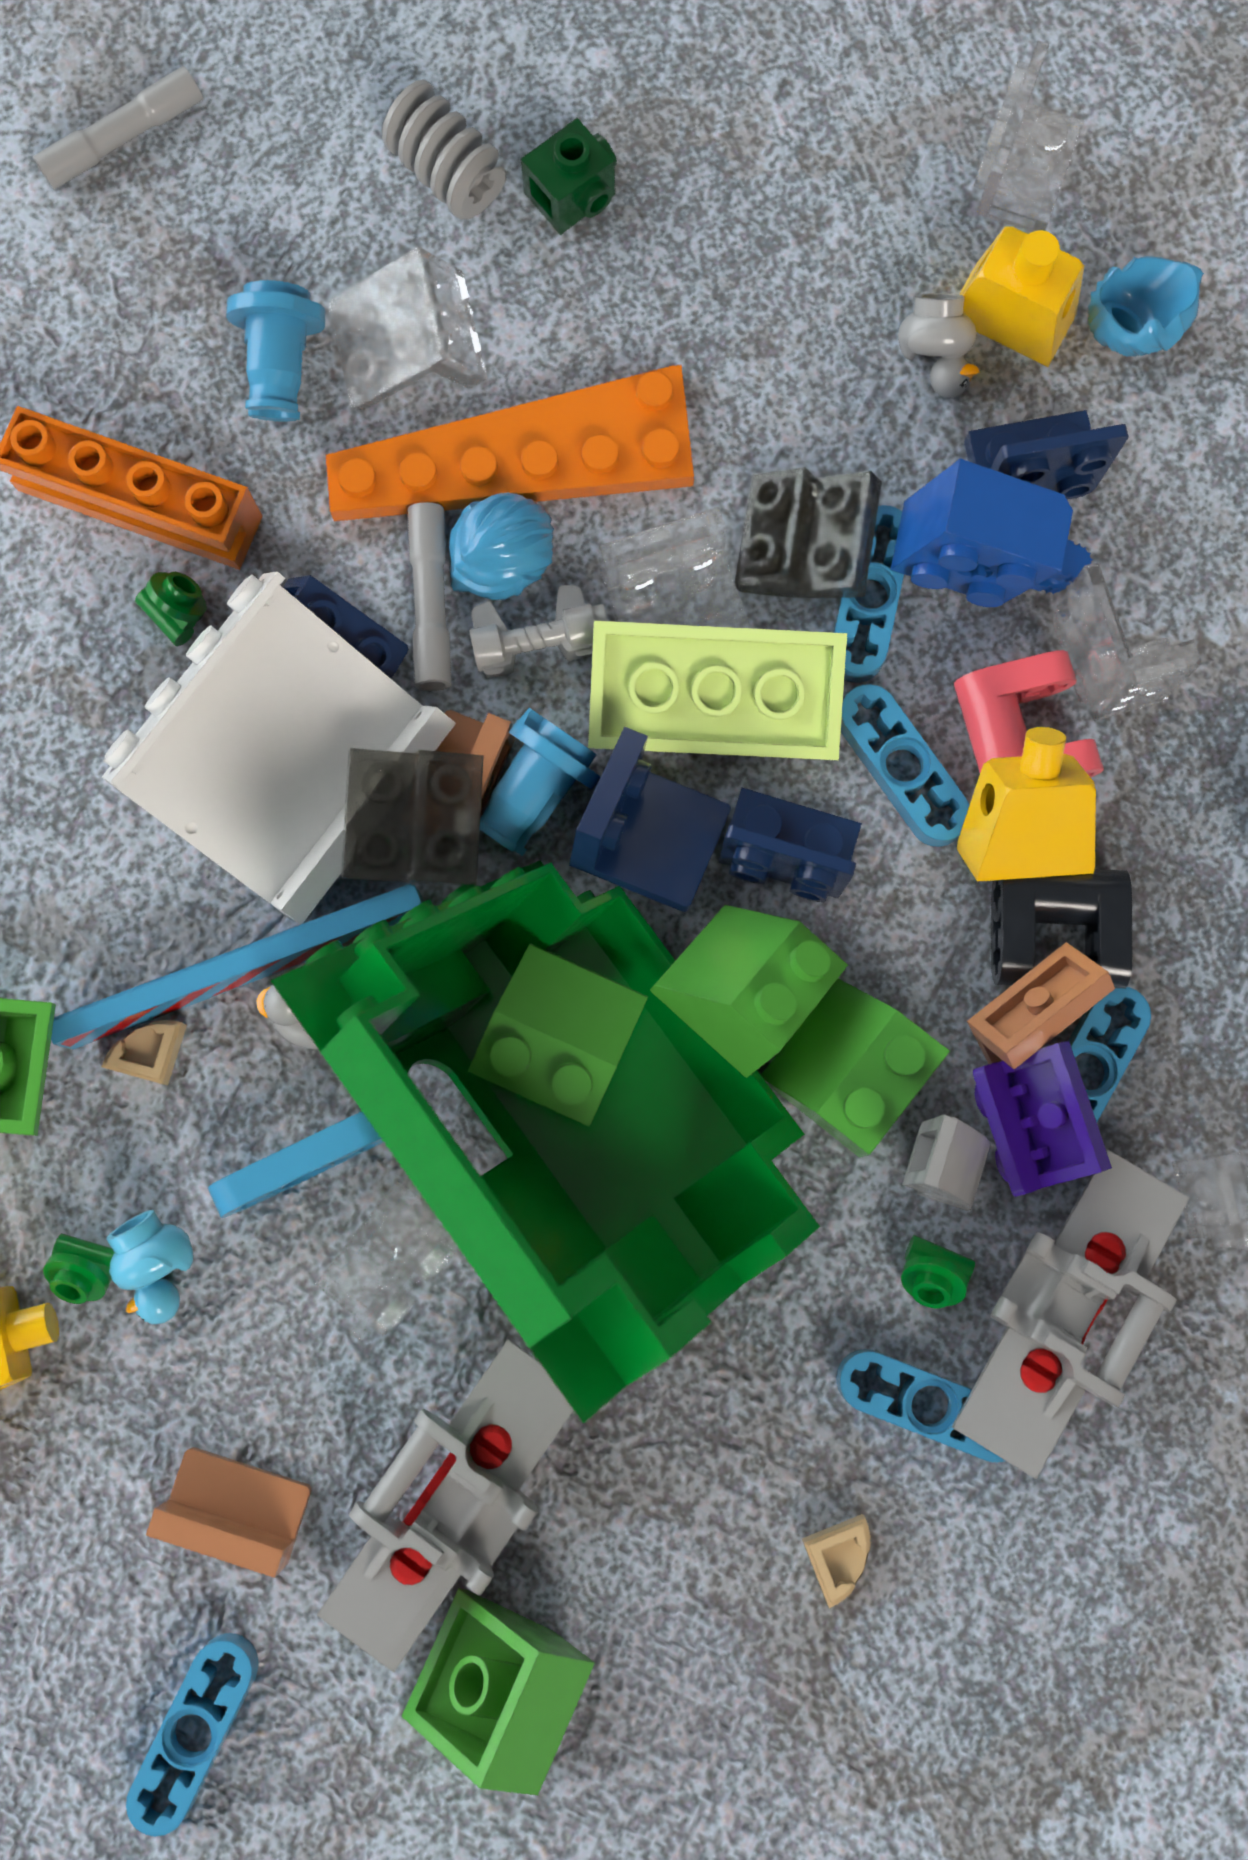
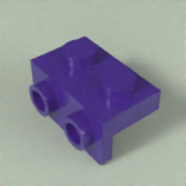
(1040, 1120)

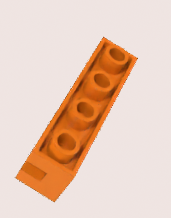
(129, 487)

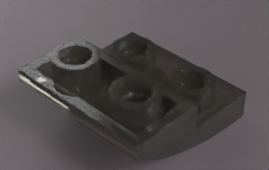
(808, 534)
(412, 817)

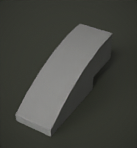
(947, 1162)

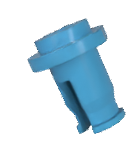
(276, 327)
(535, 781)

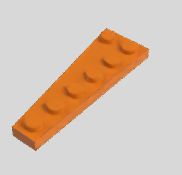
(555, 448)

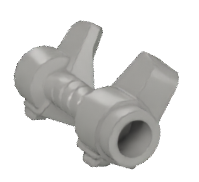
(571, 631)

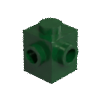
(570, 176)

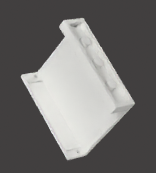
(258, 741)

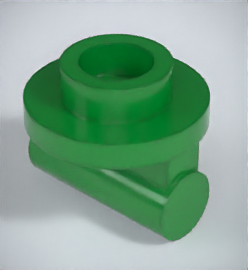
(173, 604)
(78, 1269)
(935, 1274)

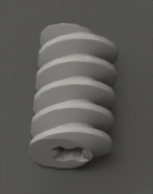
(443, 150)

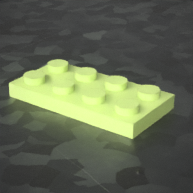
(718, 689)

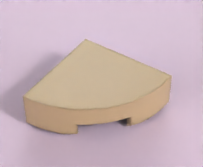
(148, 1051)
(839, 1557)

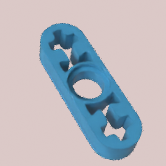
(877, 638)
(909, 739)
(1125, 1038)
(294, 1165)
(878, 1402)
(166, 1744)

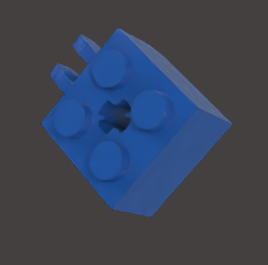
(987, 536)

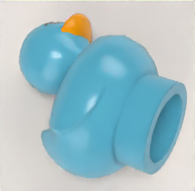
(142, 1257)

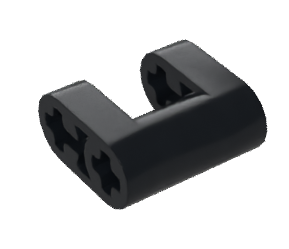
(1094, 900)

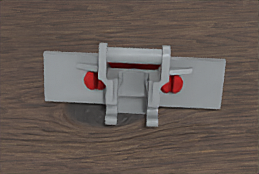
(1051, 1305)
(460, 1515)

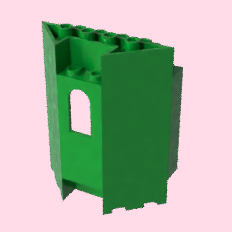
(586, 1236)

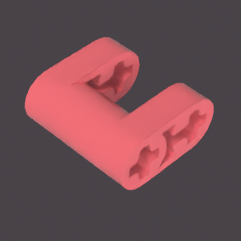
(993, 713)

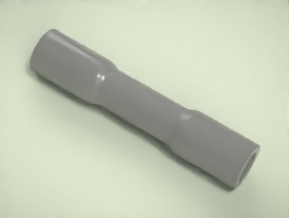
(149, 109)
(430, 634)

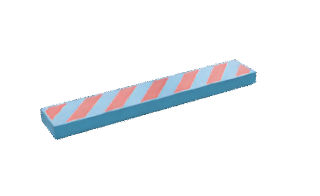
(227, 970)

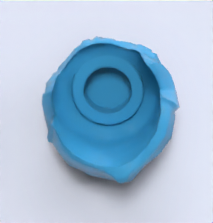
(1145, 305)
(500, 546)

